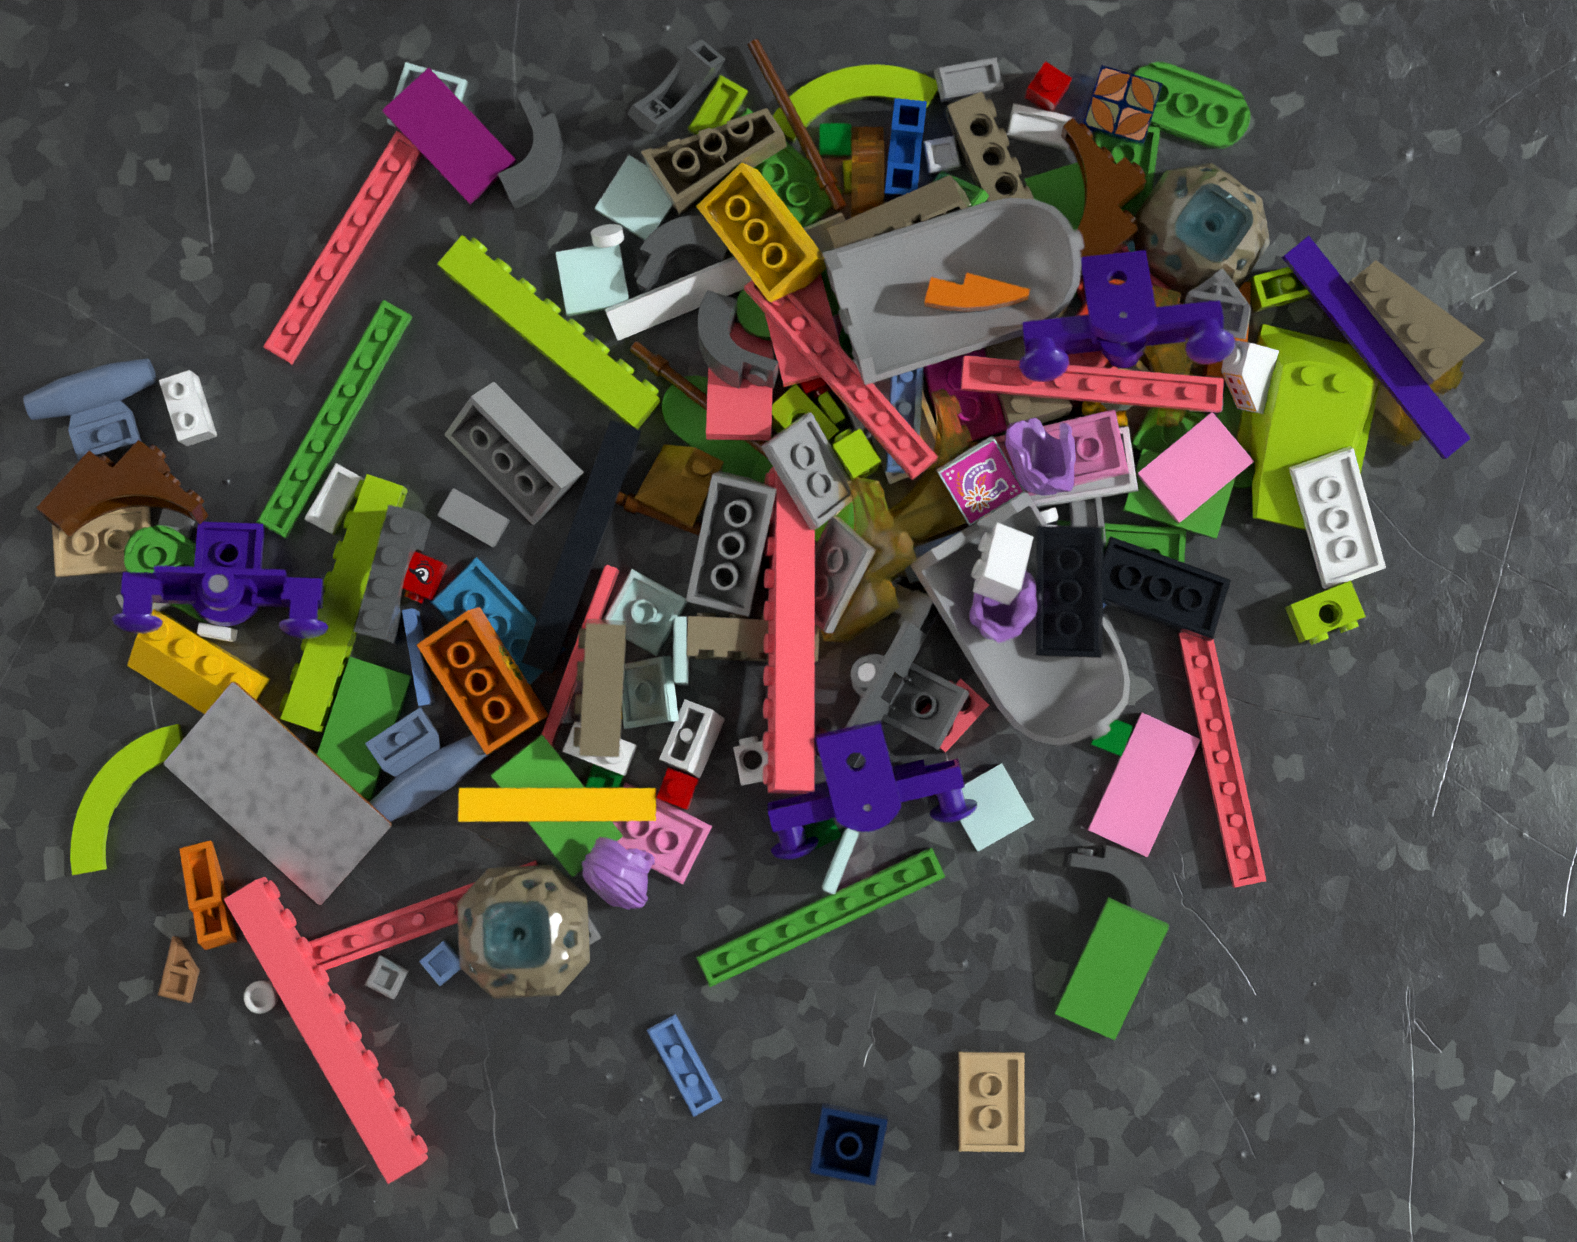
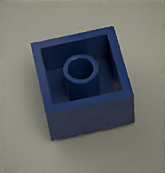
(848, 1144)

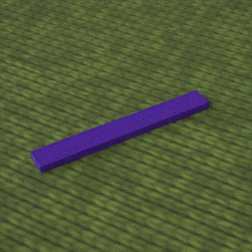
(1376, 347)

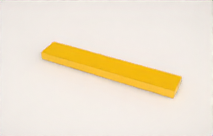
(556, 804)

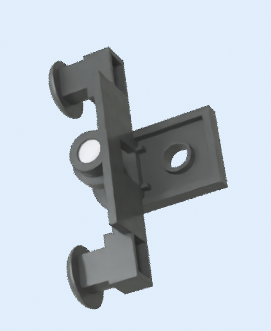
(894, 686)

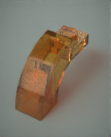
(867, 169)

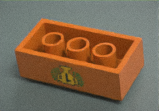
(482, 680)

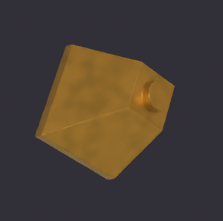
(679, 482)

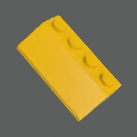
(762, 233)
(191, 664)

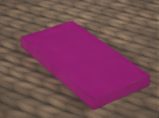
(449, 135)

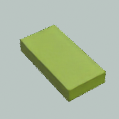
(718, 106)

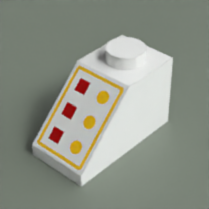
(1249, 375)

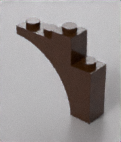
(1107, 190)
(101, 487)

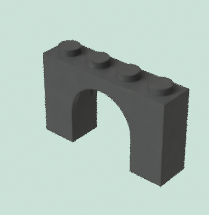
(400, 537)

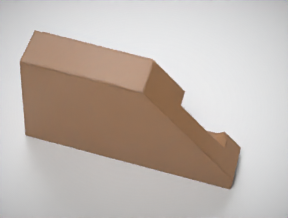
(179, 973)

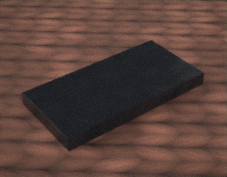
(1162, 589)
(1069, 591)

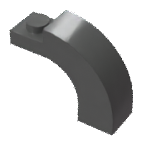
(678, 90)
(536, 172)
(675, 237)
(724, 357)
(1134, 877)

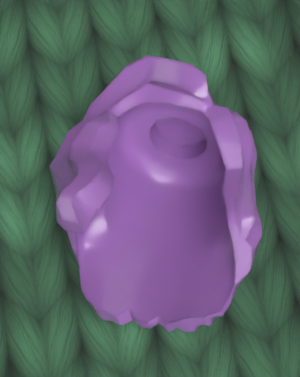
(1040, 460)
(1002, 621)
(618, 873)

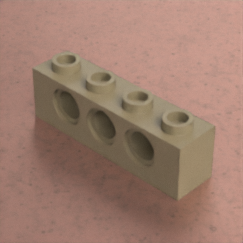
(974, 111)

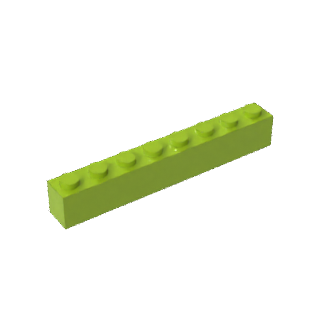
(550, 333)
(326, 656)

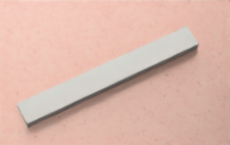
(688, 292)

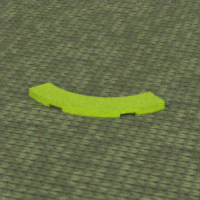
(856, 84)
(108, 789)

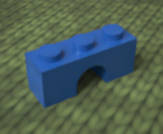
(904, 148)

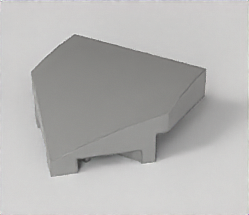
(1234, 305)

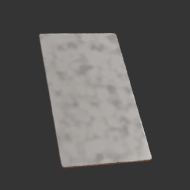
(277, 793)

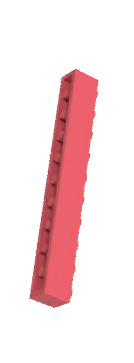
(789, 646)
(327, 1029)

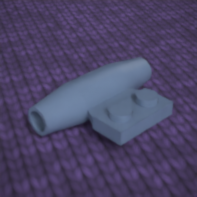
(95, 403)
(421, 767)

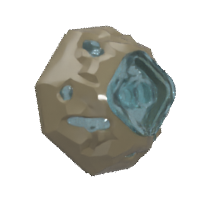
(1175, 233)
(554, 925)

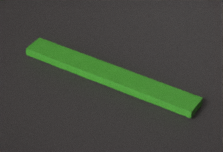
(334, 419)
(820, 917)

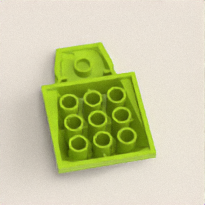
(1314, 406)

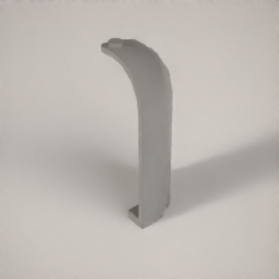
(887, 277)
(1041, 696)

